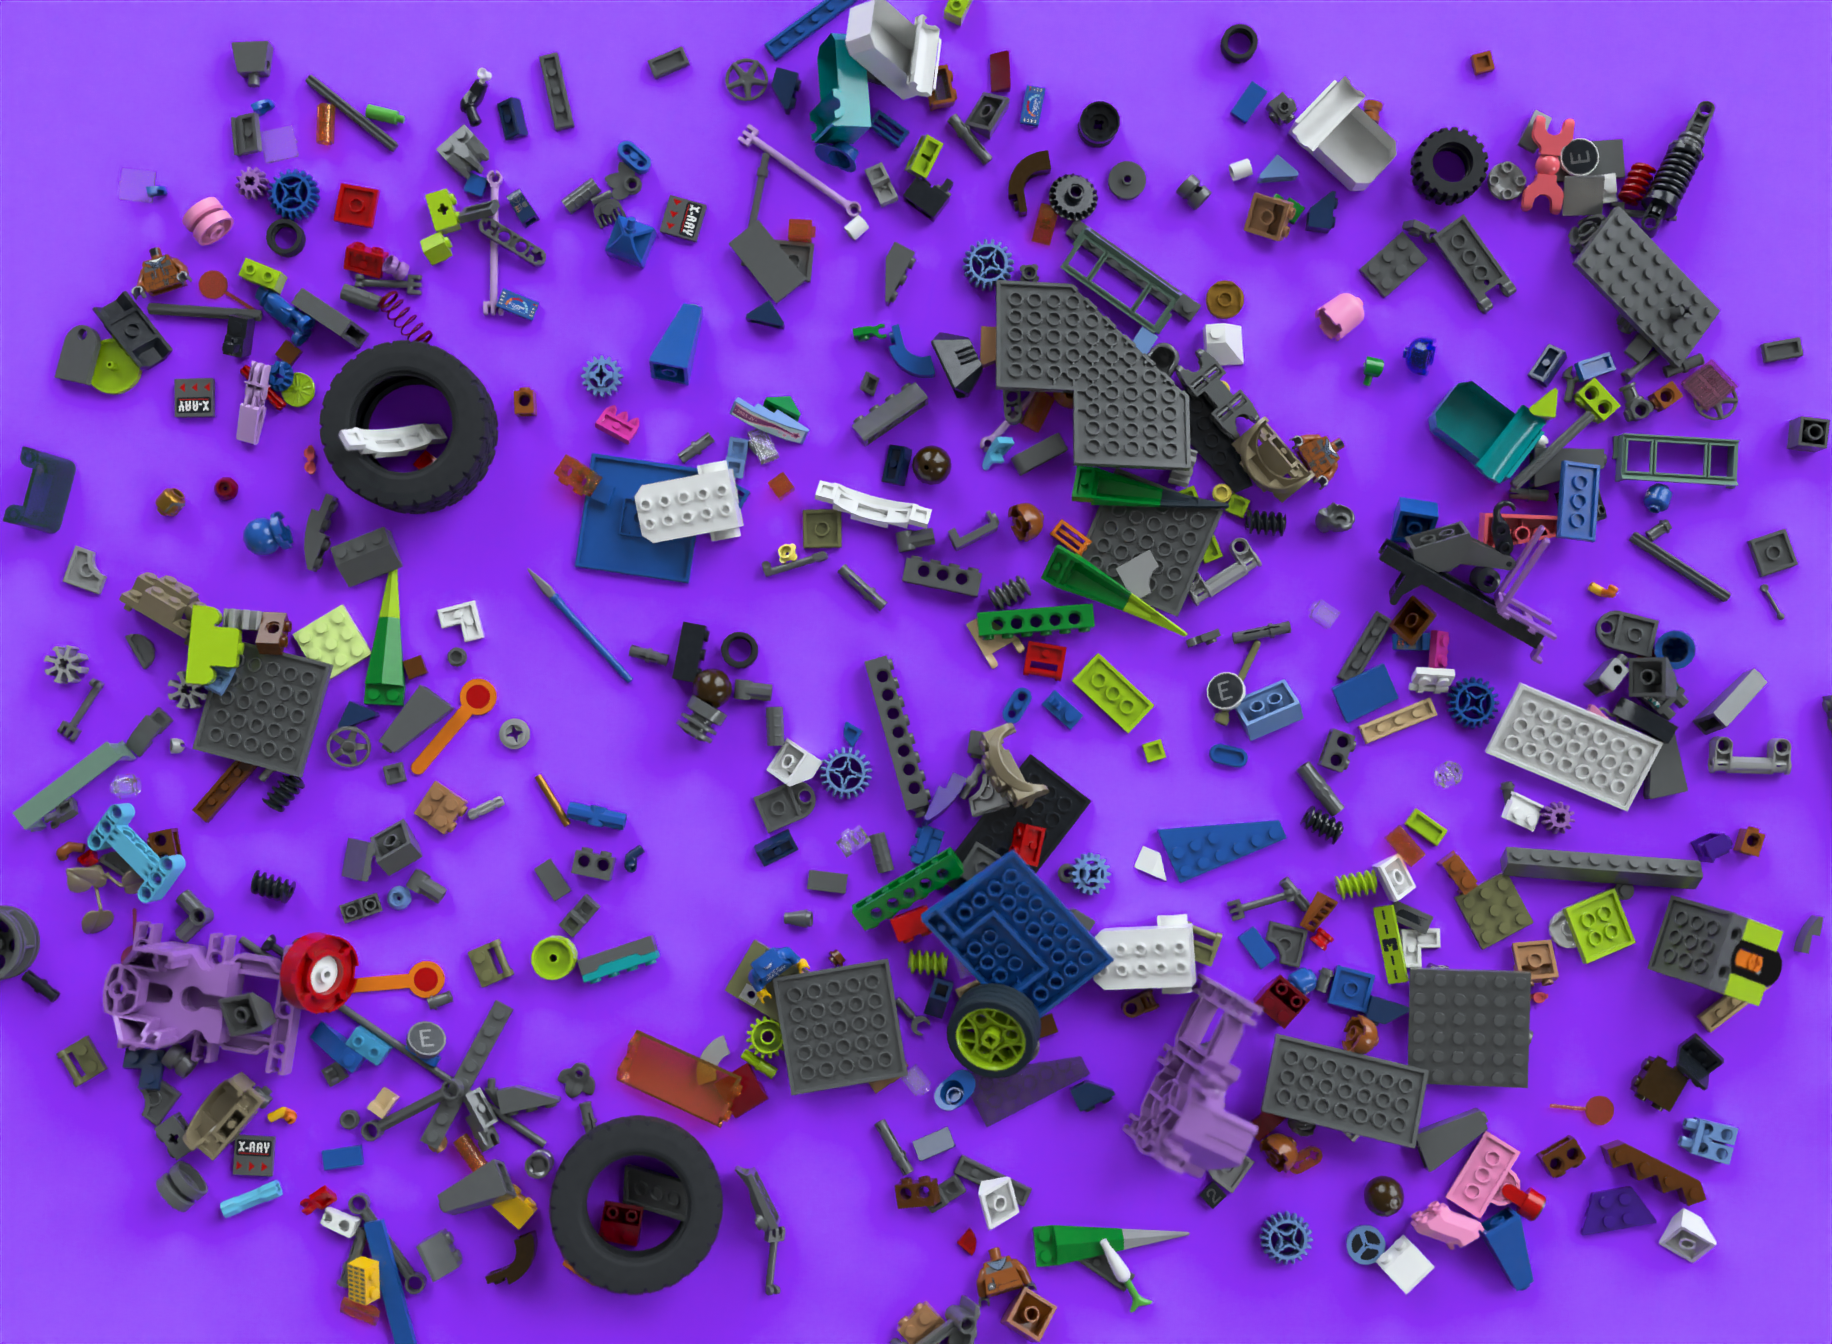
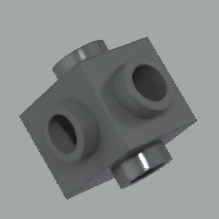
(1281, 109)

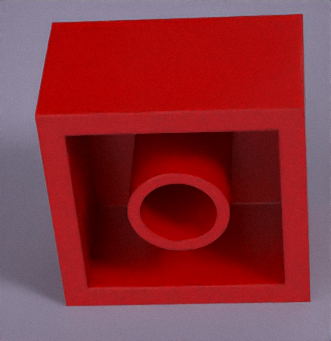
(910, 924)

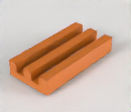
(1083, 547)

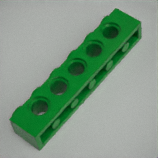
(1082, 611)
(896, 889)

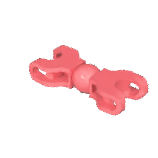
(1547, 164)

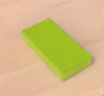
(1425, 827)

